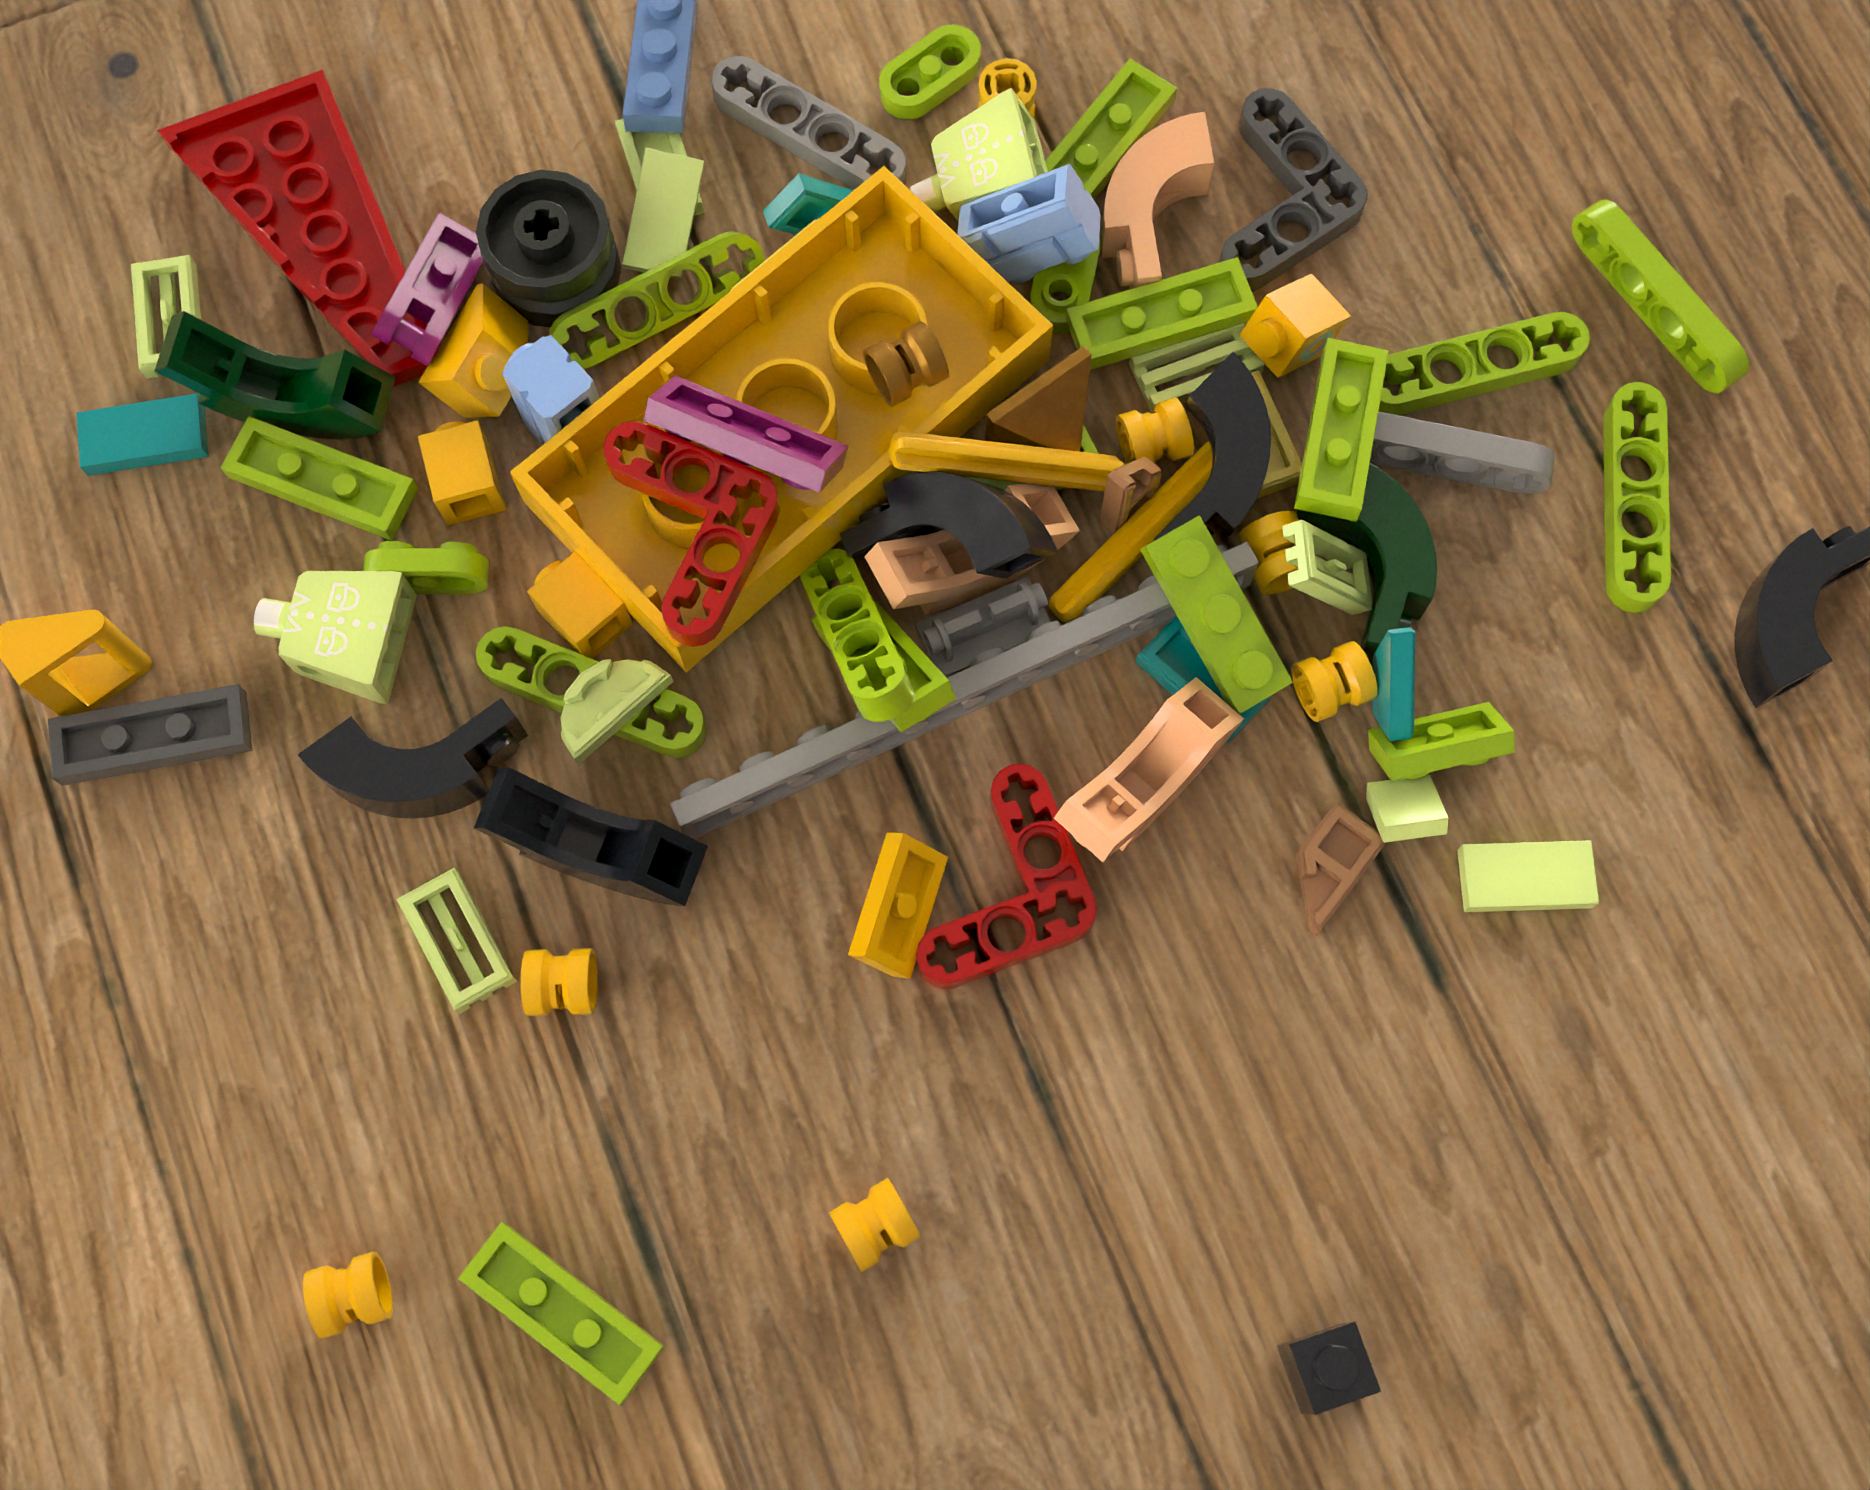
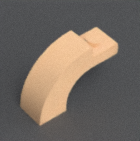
(1154, 173)
(938, 569)
(1150, 771)

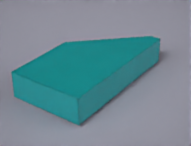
(802, 202)
(1396, 683)

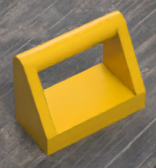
(43, 664)

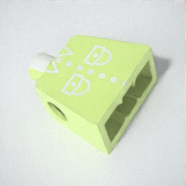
(983, 155)
(343, 628)

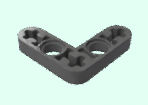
(1308, 190)

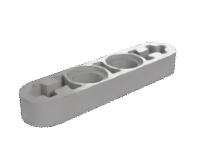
(802, 134)
(1461, 454)

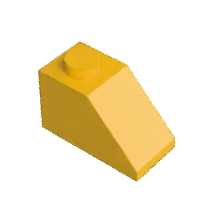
(473, 356)

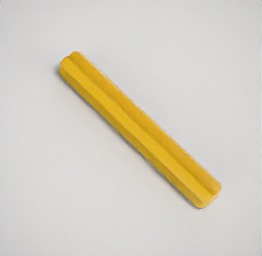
(1001, 461)
(1125, 544)

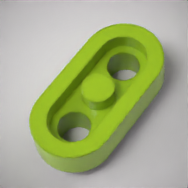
(925, 73)
(1073, 279)
(442, 570)

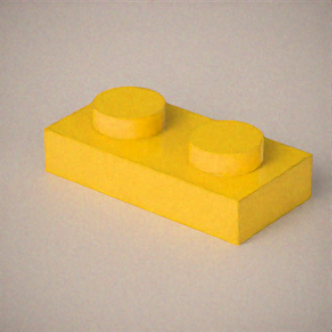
(898, 905)

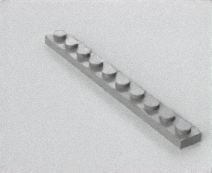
(989, 678)

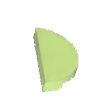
(605, 700)

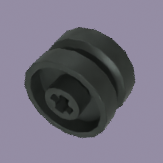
(547, 244)

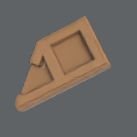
(1127, 491)
(1334, 862)

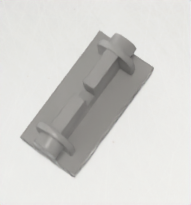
(987, 622)

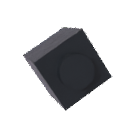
(1328, 1368)

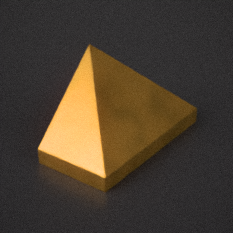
(1047, 409)

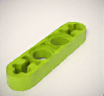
(652, 290)
(1660, 296)
(1477, 371)
(1629, 495)
(855, 632)
(515, 678)

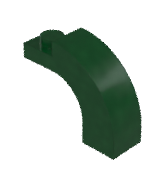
(306, 396)
(1397, 553)

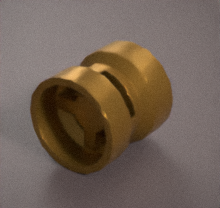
(906, 363)

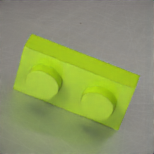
(1444, 741)

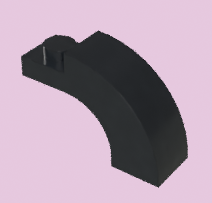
(1240, 442)
(989, 522)
(1776, 623)
(417, 780)
(591, 843)

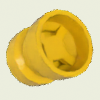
(1005, 75)
(1155, 434)
(1269, 547)
(1334, 681)
(559, 982)
(874, 1224)
(344, 1295)

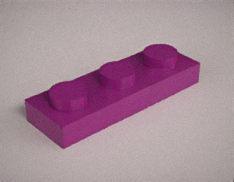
(746, 434)

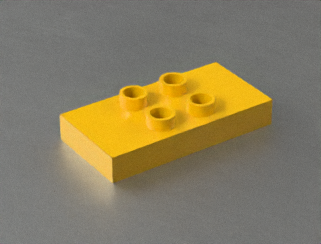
(795, 350)

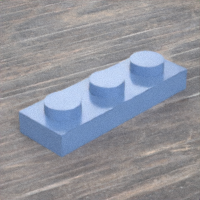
(660, 66)

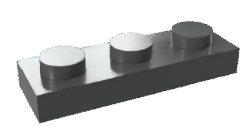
(149, 735)

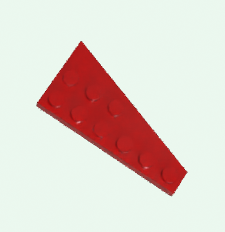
(304, 198)

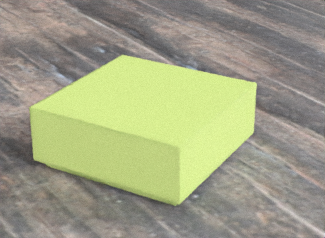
(1406, 809)

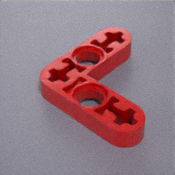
(714, 503)
(1041, 889)

